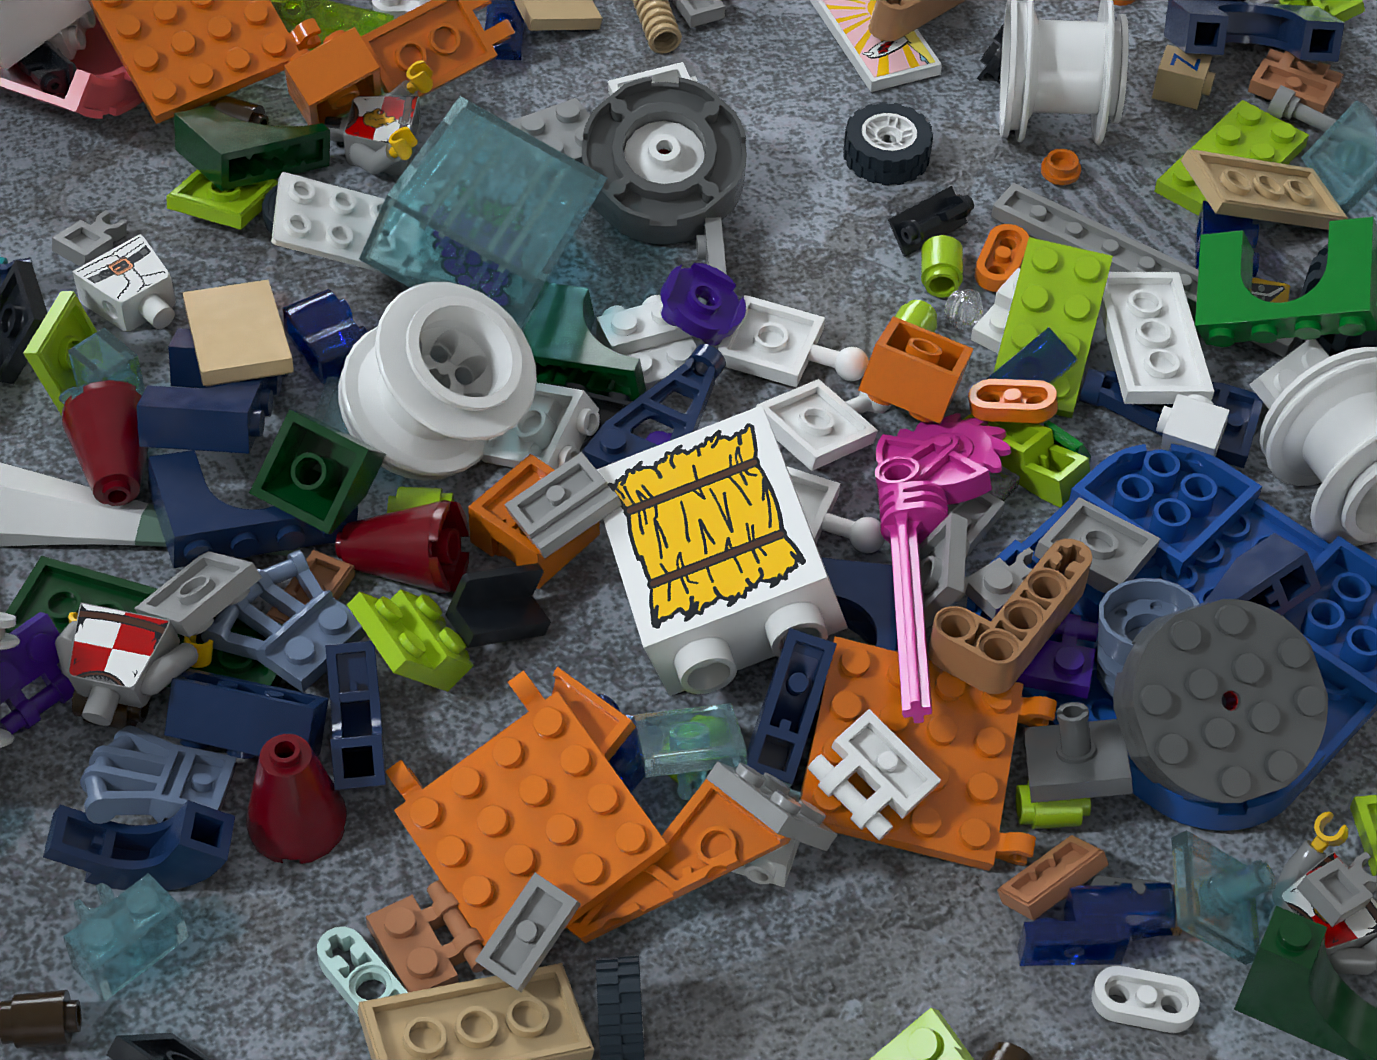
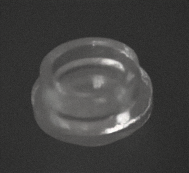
(963, 309)

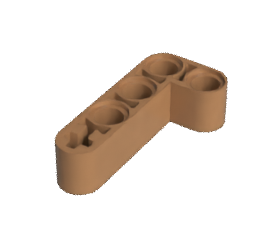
(899, 17)
(999, 650)

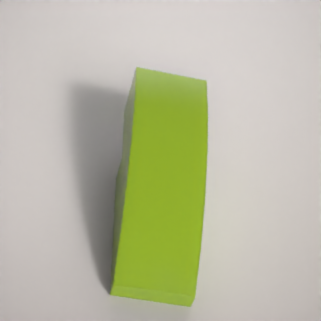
(1042, 465)

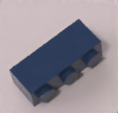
(240, 713)

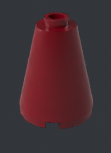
(106, 439)
(410, 545)
(293, 803)

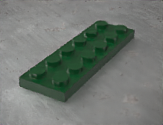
(61, 587)

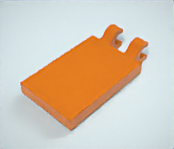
(442, 36)

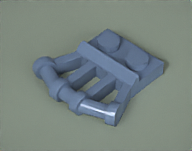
(298, 646)
(152, 777)

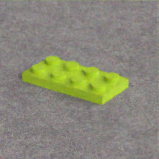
(1240, 133)
(1060, 291)

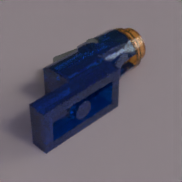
(1100, 923)

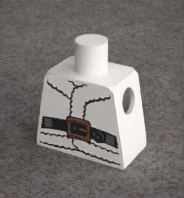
(127, 286)

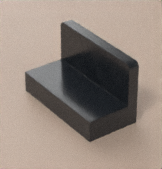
(498, 606)

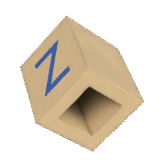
(1183, 77)

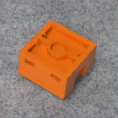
(499, 534)

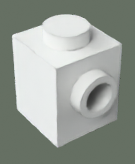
(1193, 423)

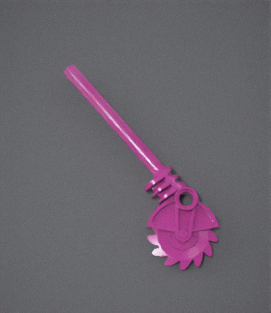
(915, 482)

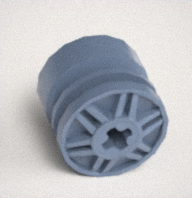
(1126, 613)

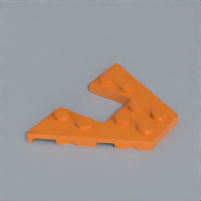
(705, 838)

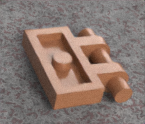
(1310, 81)
(411, 947)

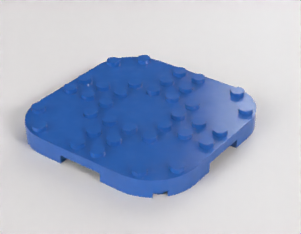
(1205, 522)

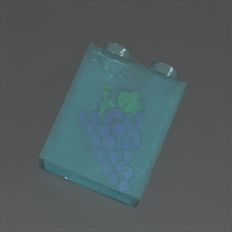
(483, 211)

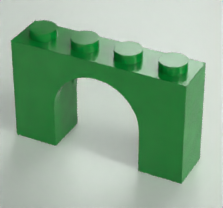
(1338, 304)

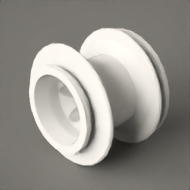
(1062, 68)
(415, 406)
(1328, 435)

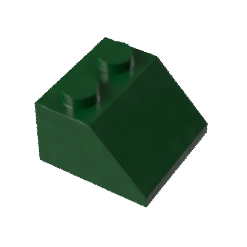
(316, 472)

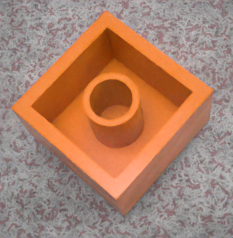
(332, 76)
(915, 370)

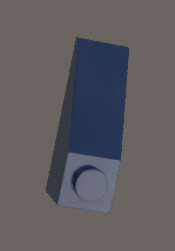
(1271, 575)
(790, 705)

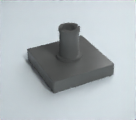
(1077, 757)

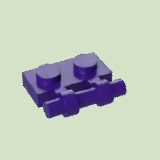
(27, 661)
(1064, 665)

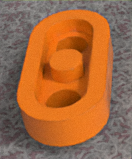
(1000, 256)
(1013, 401)

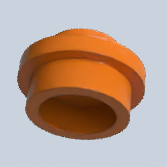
(1061, 167)

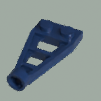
(692, 379)
(1243, 408)

